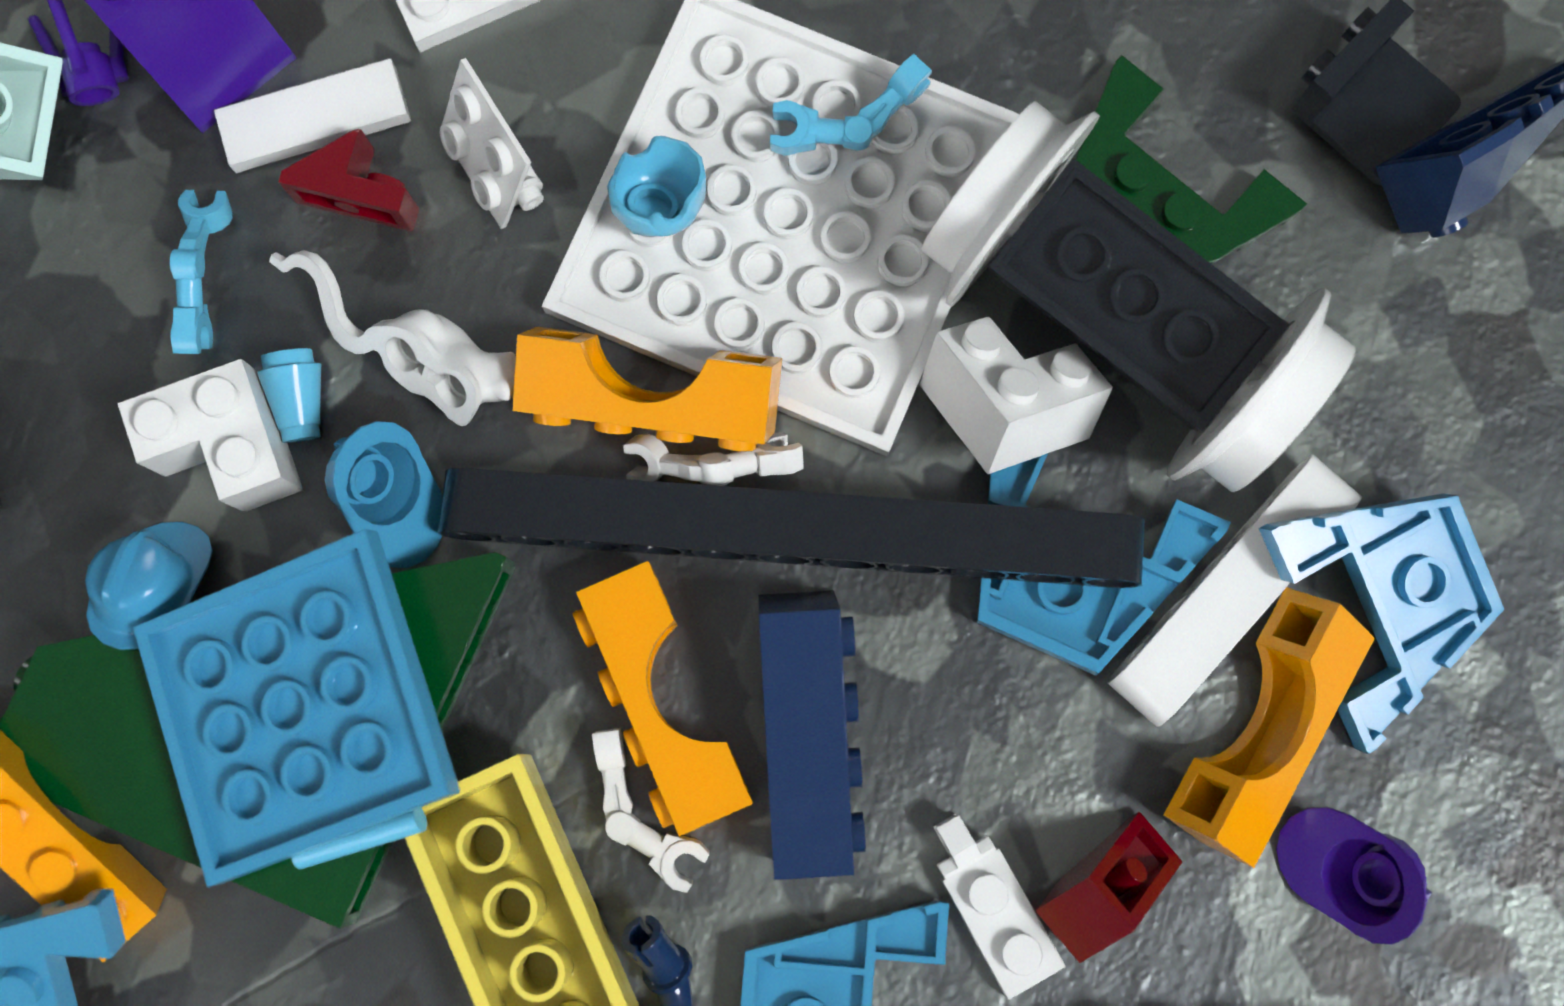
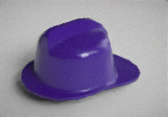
(1354, 874)

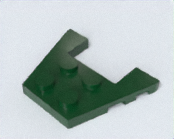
(1160, 193)

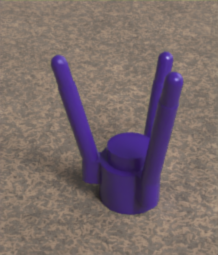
(86, 72)

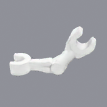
(714, 468)
(626, 827)

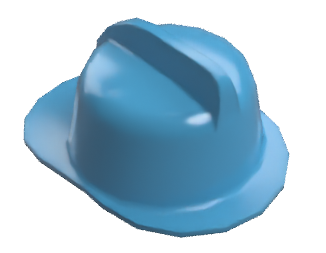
(386, 488)
(144, 579)

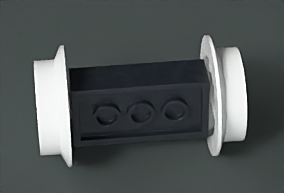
(1140, 299)

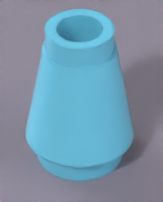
(293, 392)

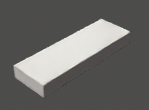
(311, 115)

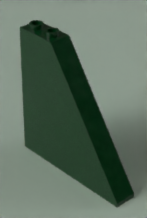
(101, 750)

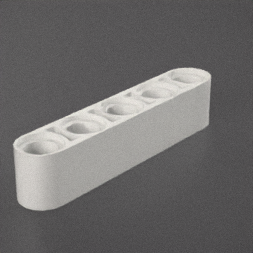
(1223, 599)

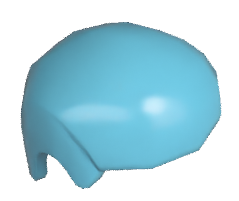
(658, 188)

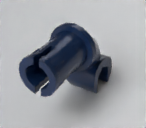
(663, 964)

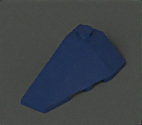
(1472, 158)

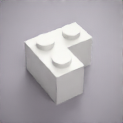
(1009, 404)
(217, 421)

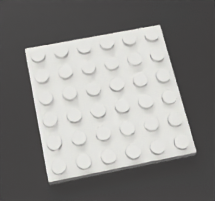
(789, 251)

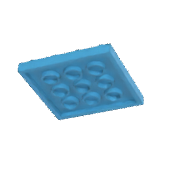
(295, 708)

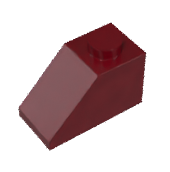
(1110, 889)

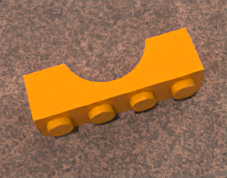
(568, 378)
(629, 624)
(1308, 664)
(59, 859)

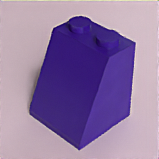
(199, 49)

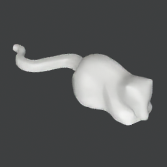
(417, 348)

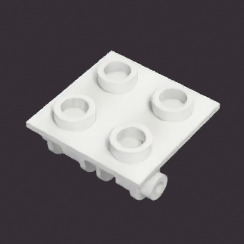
(487, 149)

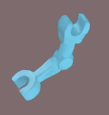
(854, 131)
(191, 321)

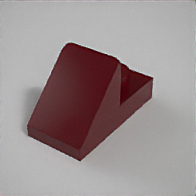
(338, 183)

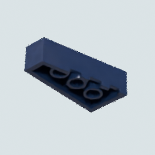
(807, 735)

